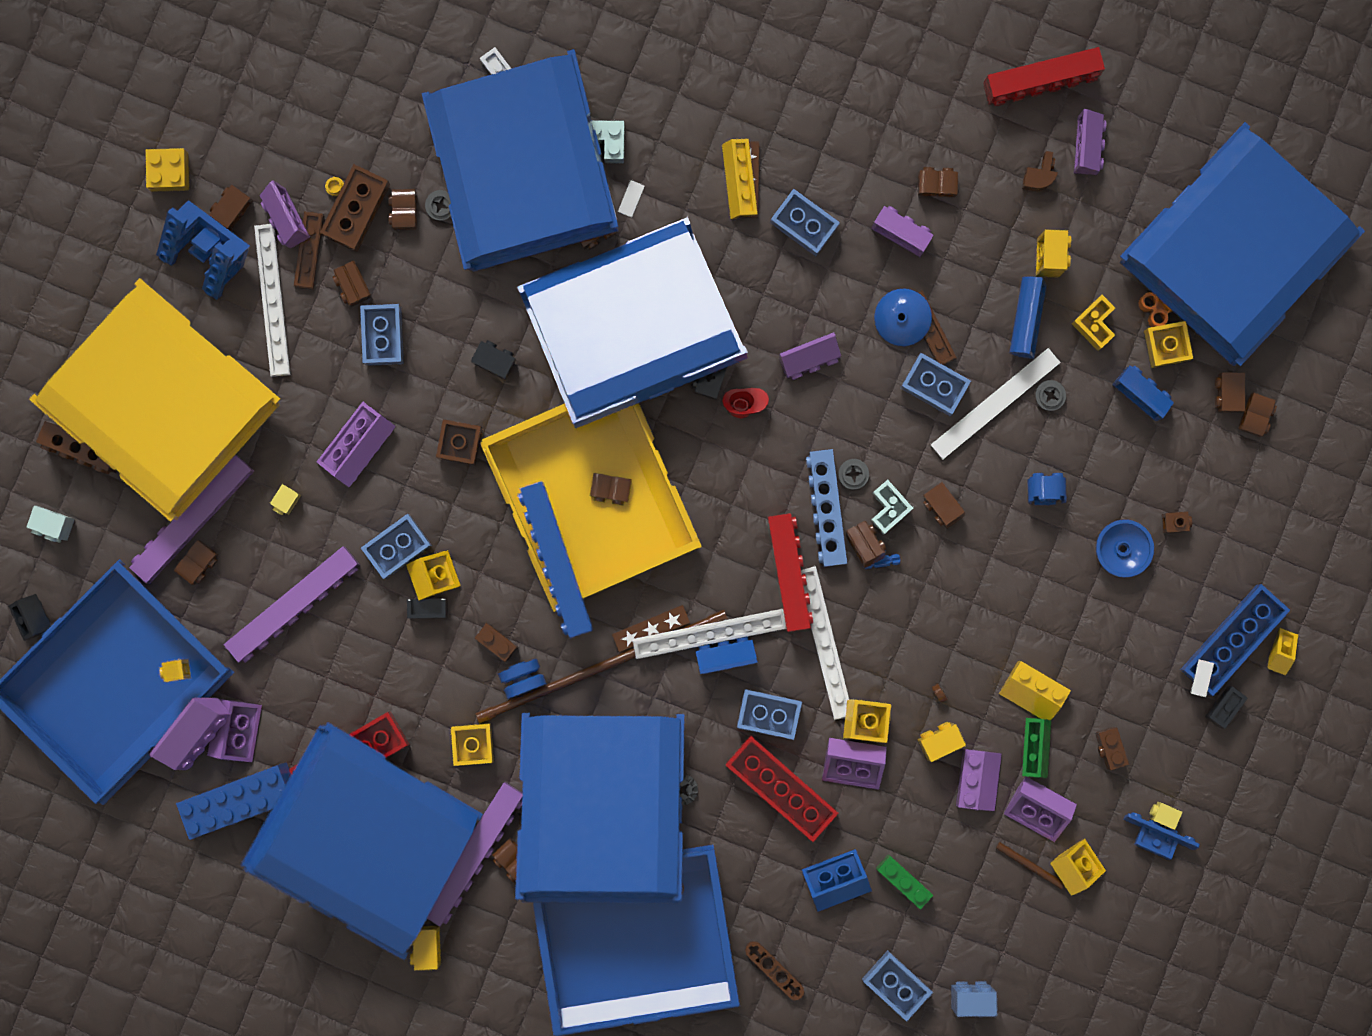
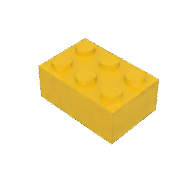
(1052, 253)

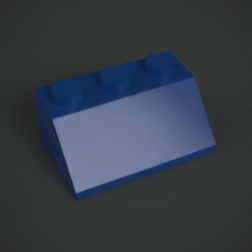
(1143, 393)
(726, 655)
(836, 880)

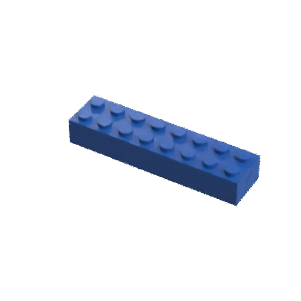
(556, 559)

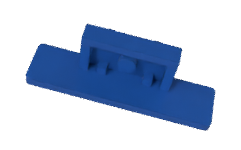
(1158, 839)

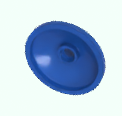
(916, 321)
(1138, 547)

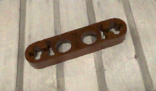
(776, 968)

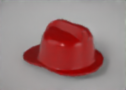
(744, 402)

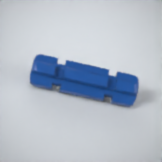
(893, 559)

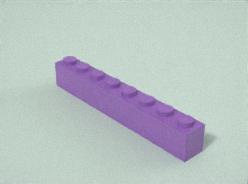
(180, 532)
(291, 604)
(478, 847)

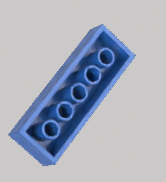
(1238, 636)
(233, 801)

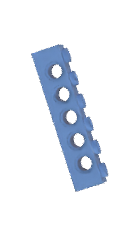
(826, 458)

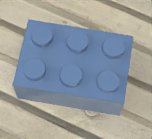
(804, 222)
(381, 334)
(935, 384)
(396, 546)
(769, 714)
(897, 985)
(973, 999)

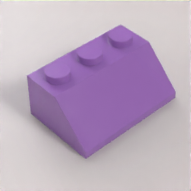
(1089, 143)
(283, 215)
(902, 230)
(810, 356)
(239, 734)
(854, 763)
(978, 780)
(1040, 809)

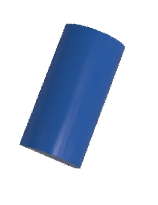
(1028, 317)

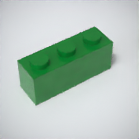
(1036, 747)
(904, 881)

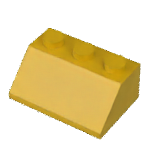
(1034, 691)

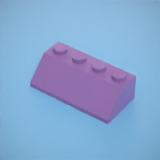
(356, 444)
(190, 733)

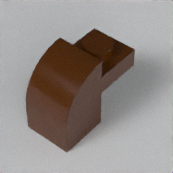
(1041, 178)

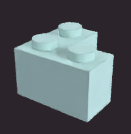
(612, 136)
(894, 507)
(52, 524)

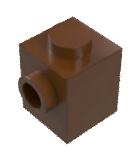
(1176, 522)

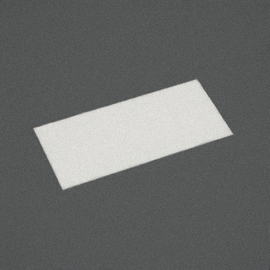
(631, 198)
(1202, 678)

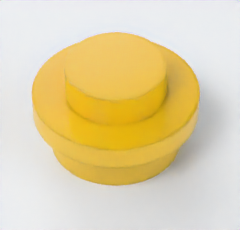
(333, 186)

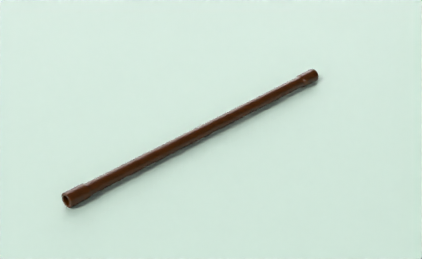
(492, 712)

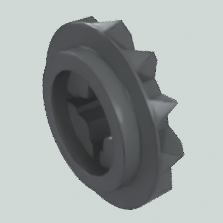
(432, 209)
(1059, 394)
(860, 480)
(692, 789)

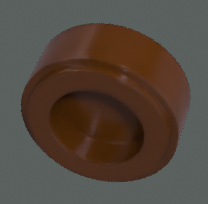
(939, 693)

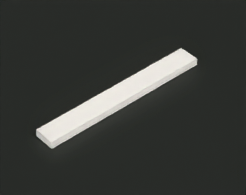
(272, 300)
(995, 403)
(709, 633)
(826, 645)

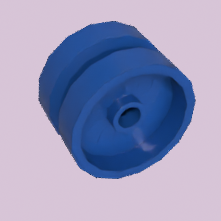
(522, 679)

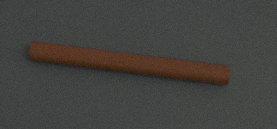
(1030, 865)

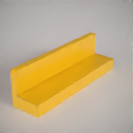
(739, 178)

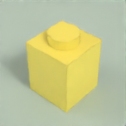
(285, 500)
(1165, 815)

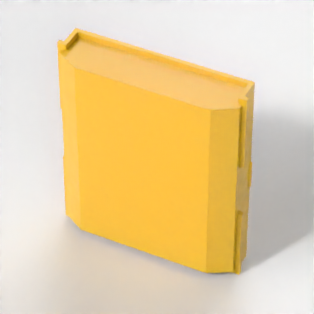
(156, 401)
(601, 538)

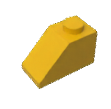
(1283, 651)
(175, 670)

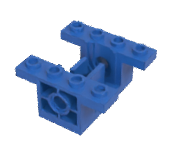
(209, 239)

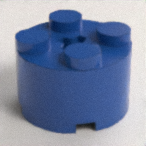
(1046, 489)

